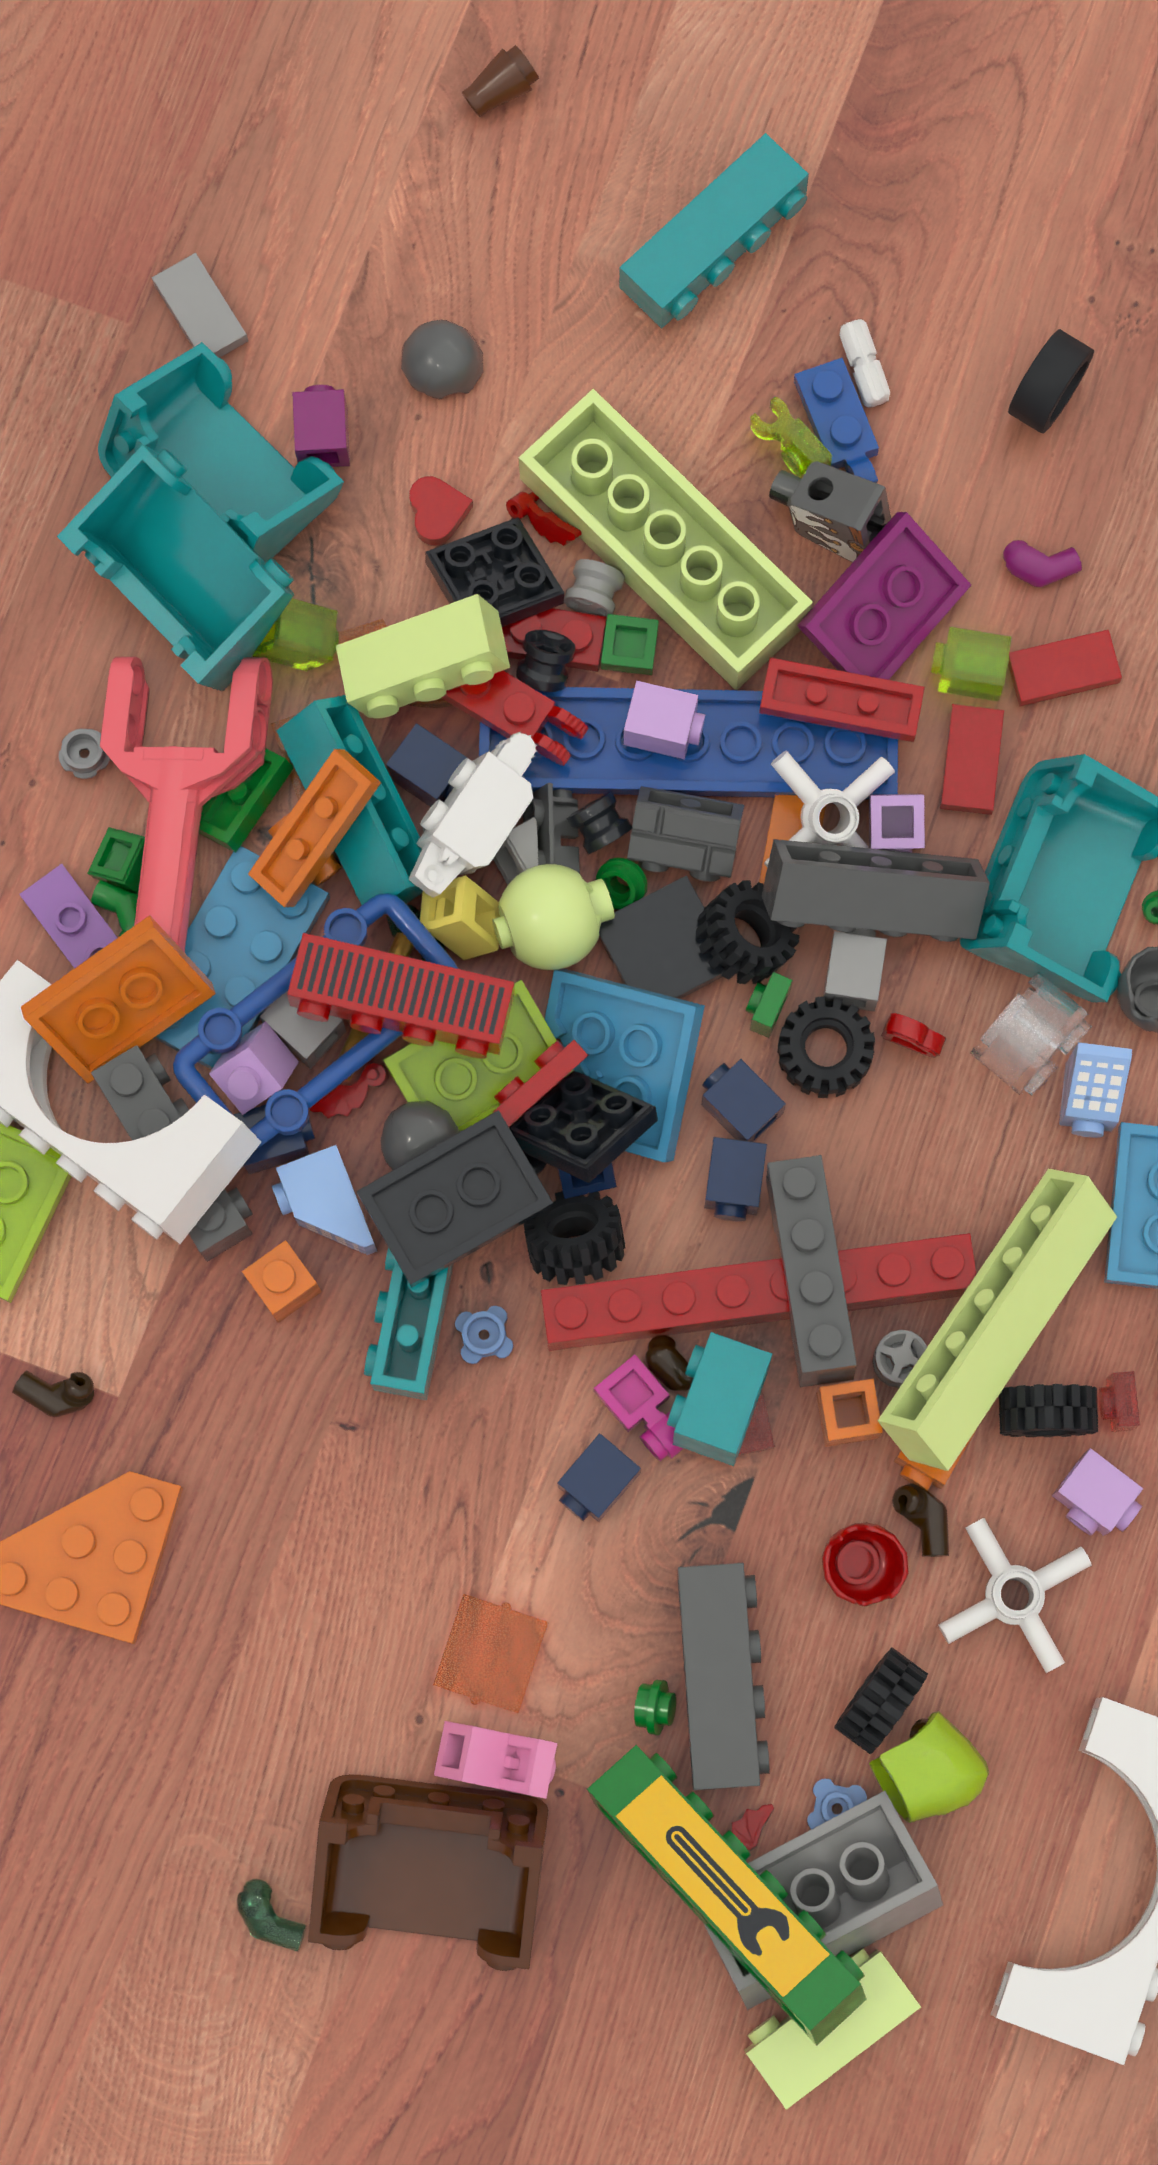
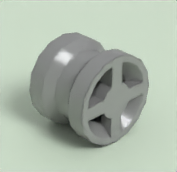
(594, 587)
(904, 1349)

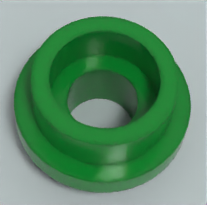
(631, 873)

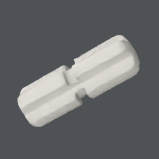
(861, 355)

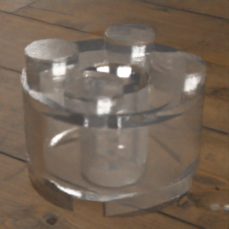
(1031, 1034)

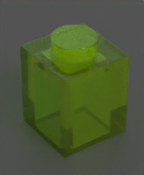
(301, 636)
(972, 663)

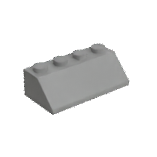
(853, 1877)

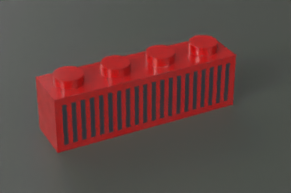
(400, 995)

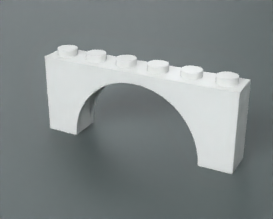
(162, 1176)
(1102, 1999)

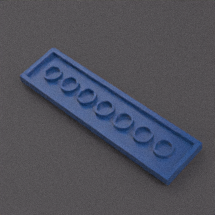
(728, 762)

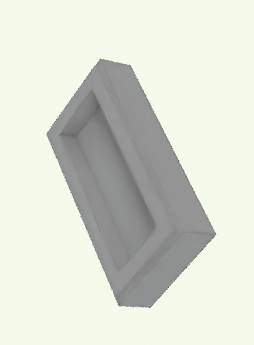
(199, 306)

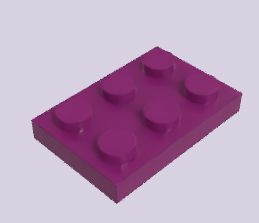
(885, 601)

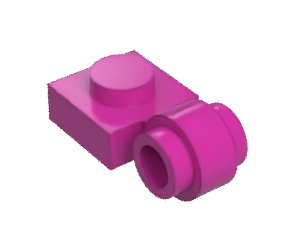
(633, 1397)

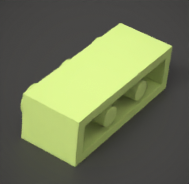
(423, 657)
(797, 2066)

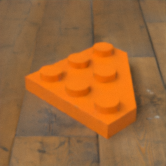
(93, 1557)

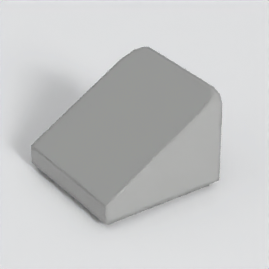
(518, 851)

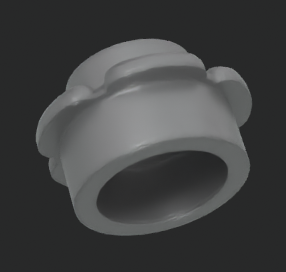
(70, 753)

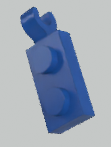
(838, 417)

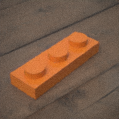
(314, 828)

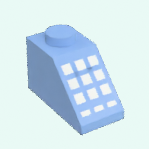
(1094, 1088)
(324, 1199)

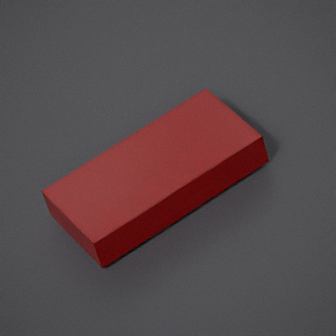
(1064, 667)
(972, 759)

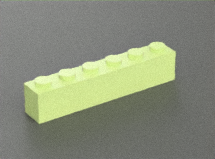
(997, 1319)

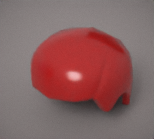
(864, 1564)

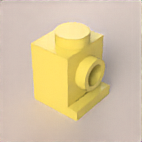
(462, 918)

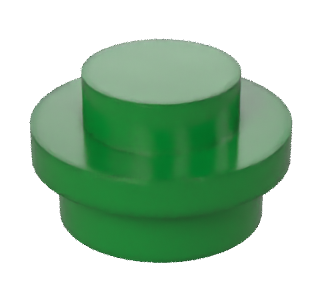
(654, 1707)

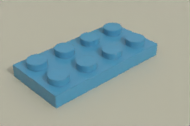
(241, 943)

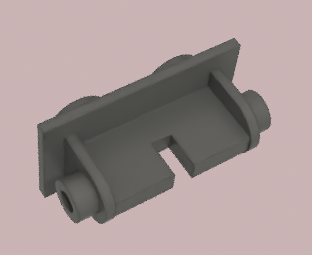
(550, 811)

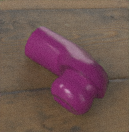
(1038, 568)

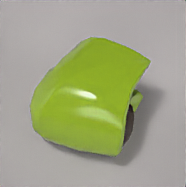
(931, 1770)

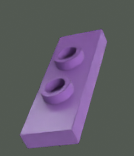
(68, 916)

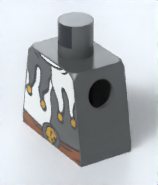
(833, 507)

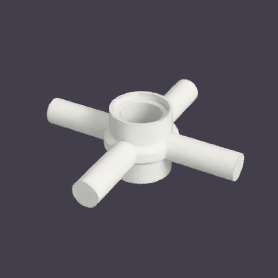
(815, 799)
(1036, 1584)

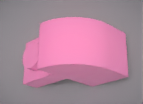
(496, 1759)

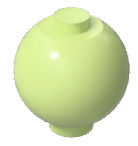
(551, 916)

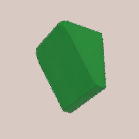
(119, 859)

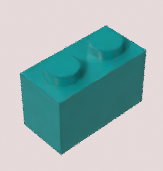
(720, 1398)

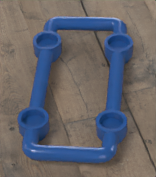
(222, 1028)

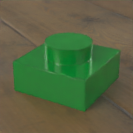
(629, 644)
(768, 1003)

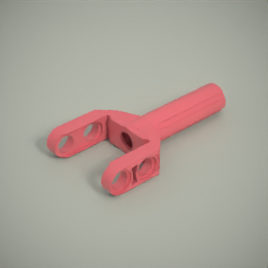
(180, 779)

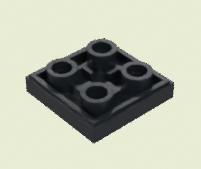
(500, 568)
(657, 942)
(582, 1126)

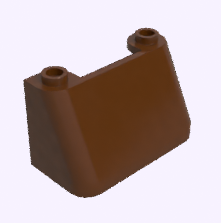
(429, 1865)

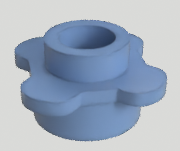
(470, 1327)
(829, 1794)

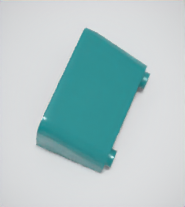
(225, 458)
(180, 565)
(1066, 874)

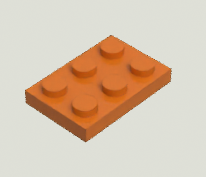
(118, 998)

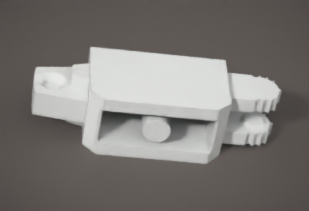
(475, 816)

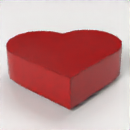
(437, 509)
(913, 1035)

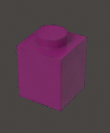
(321, 425)

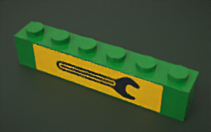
(727, 1893)

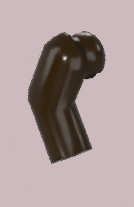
(668, 1363)
(57, 1398)
(927, 1514)

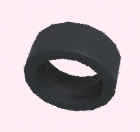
(1050, 381)

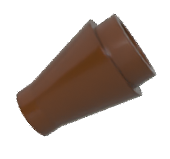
(501, 81)

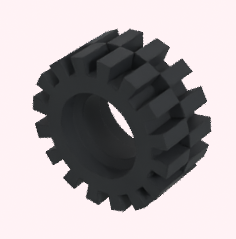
(731, 948)
(830, 1015)
(596, 1247)
(1048, 1410)
(881, 1700)

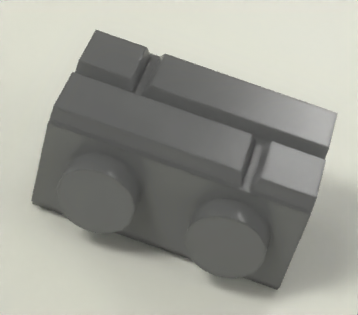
(685, 833)

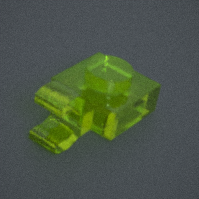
(798, 443)

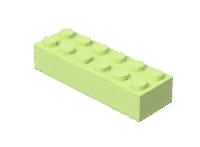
(664, 539)

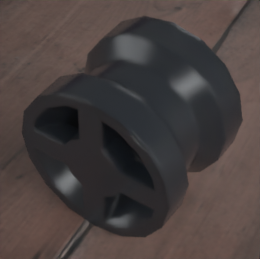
(545, 660)
(599, 823)

